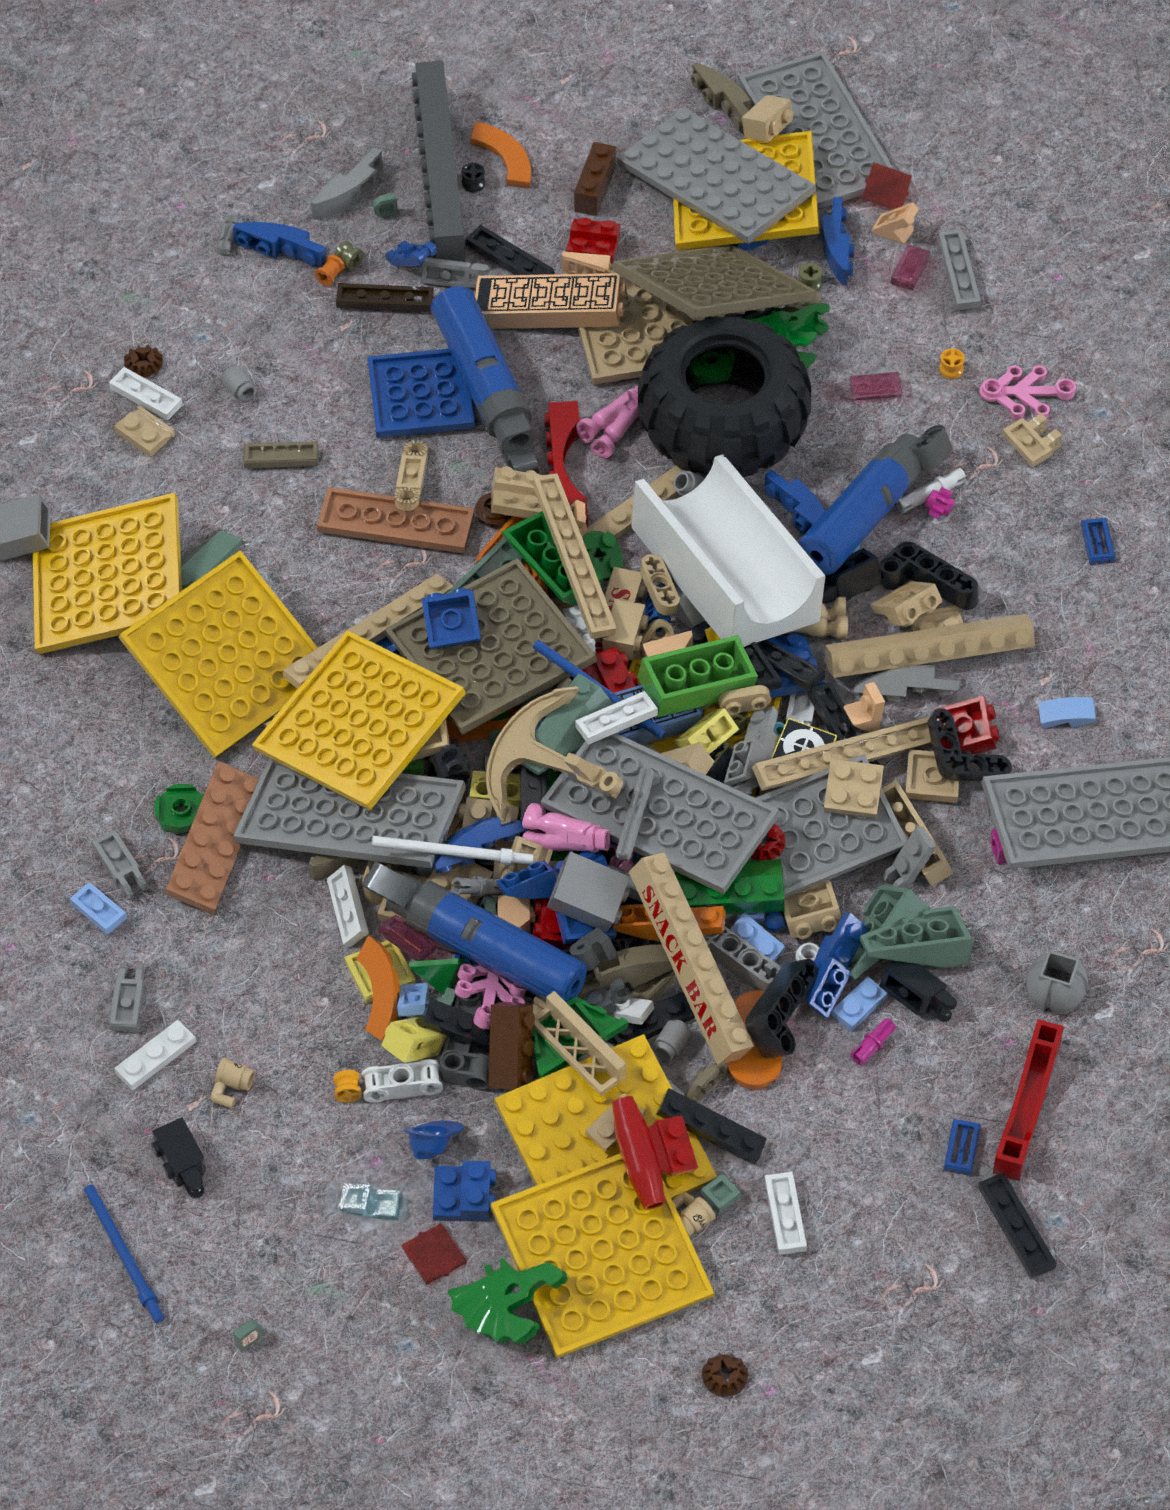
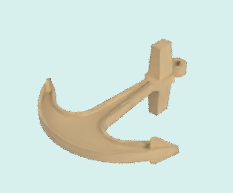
(518, 745)

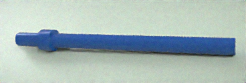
(571, 669)
(146, 1295)

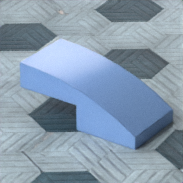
(1071, 710)

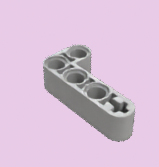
(743, 953)

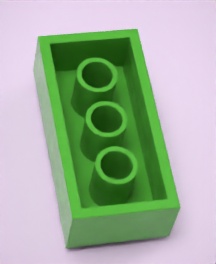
(696, 675)

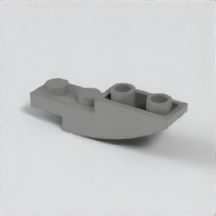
(347, 190)
(894, 682)
(757, 746)

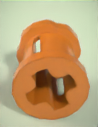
(330, 270)

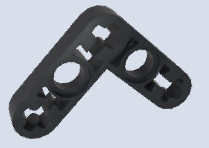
(954, 755)

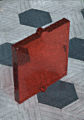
(886, 186)
(433, 1253)

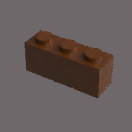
(595, 179)
(511, 1045)

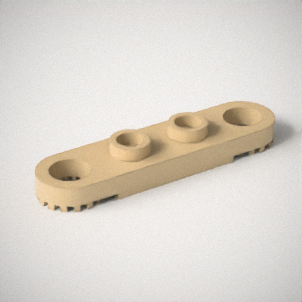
(411, 475)

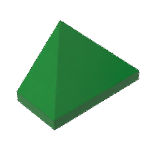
(438, 973)

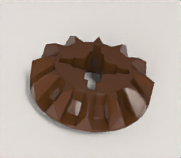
(143, 368)
(483, 511)
(716, 1383)

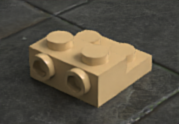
(514, 493)
(908, 603)
(480, 809)
(812, 911)

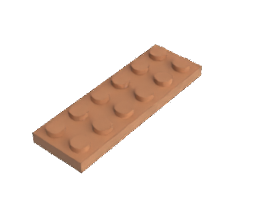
(378, 519)
(210, 843)

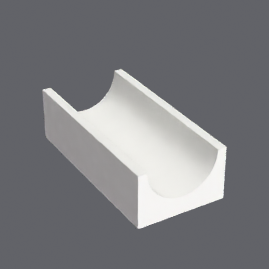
(731, 556)

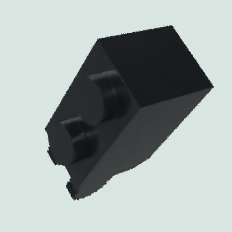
(853, 577)
(449, 764)
(918, 990)
(181, 1156)

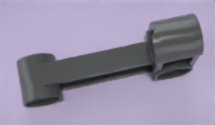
(471, 1068)

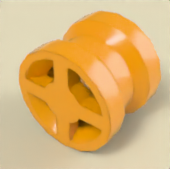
(951, 363)
(347, 1086)

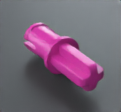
(872, 1042)

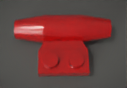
(651, 1150)

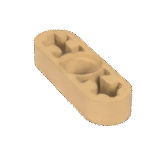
(656, 593)

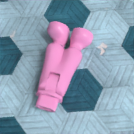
(612, 420)
(563, 831)

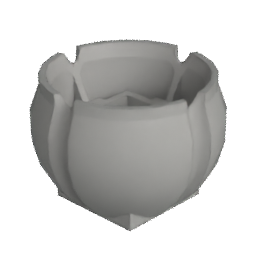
(1054, 993)

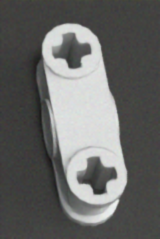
(388, 1076)

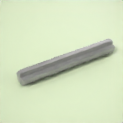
(635, 814)

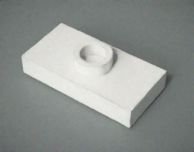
(633, 1010)

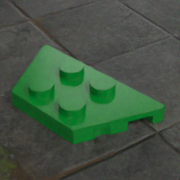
(605, 1026)

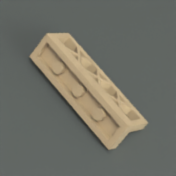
(586, 1037)

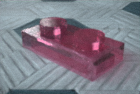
(910, 267)
(875, 386)
(407, 939)

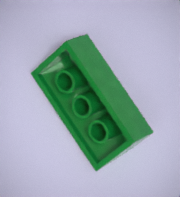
(536, 546)
(754, 890)

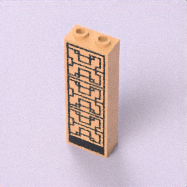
(551, 300)

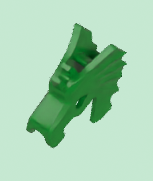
(798, 327)
(490, 1304)

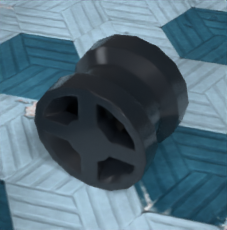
(473, 177)

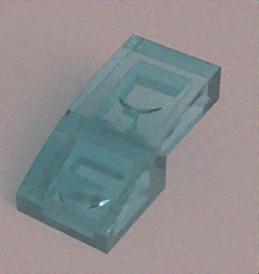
(371, 1203)

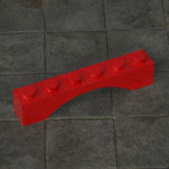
(563, 432)
(1028, 1100)

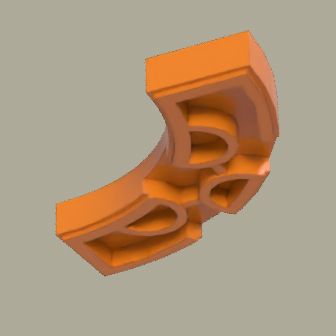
(508, 148)
(384, 986)

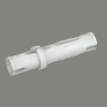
(920, 495)

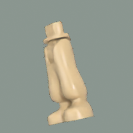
(832, 622)

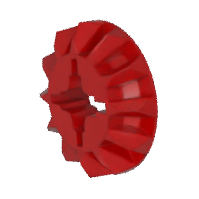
(771, 849)

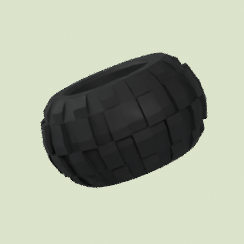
(746, 432)

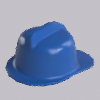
(431, 1137)

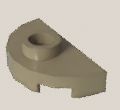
(705, 1081)

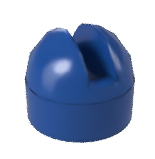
(774, 921)

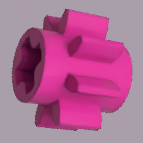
(939, 503)

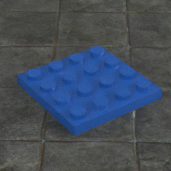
(418, 394)

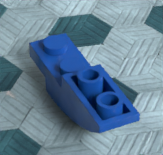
(276, 238)
(837, 242)
(795, 499)
(477, 835)
(538, 878)
(833, 962)

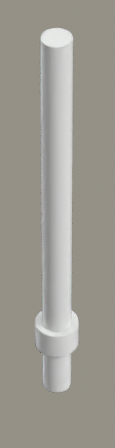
(504, 856)

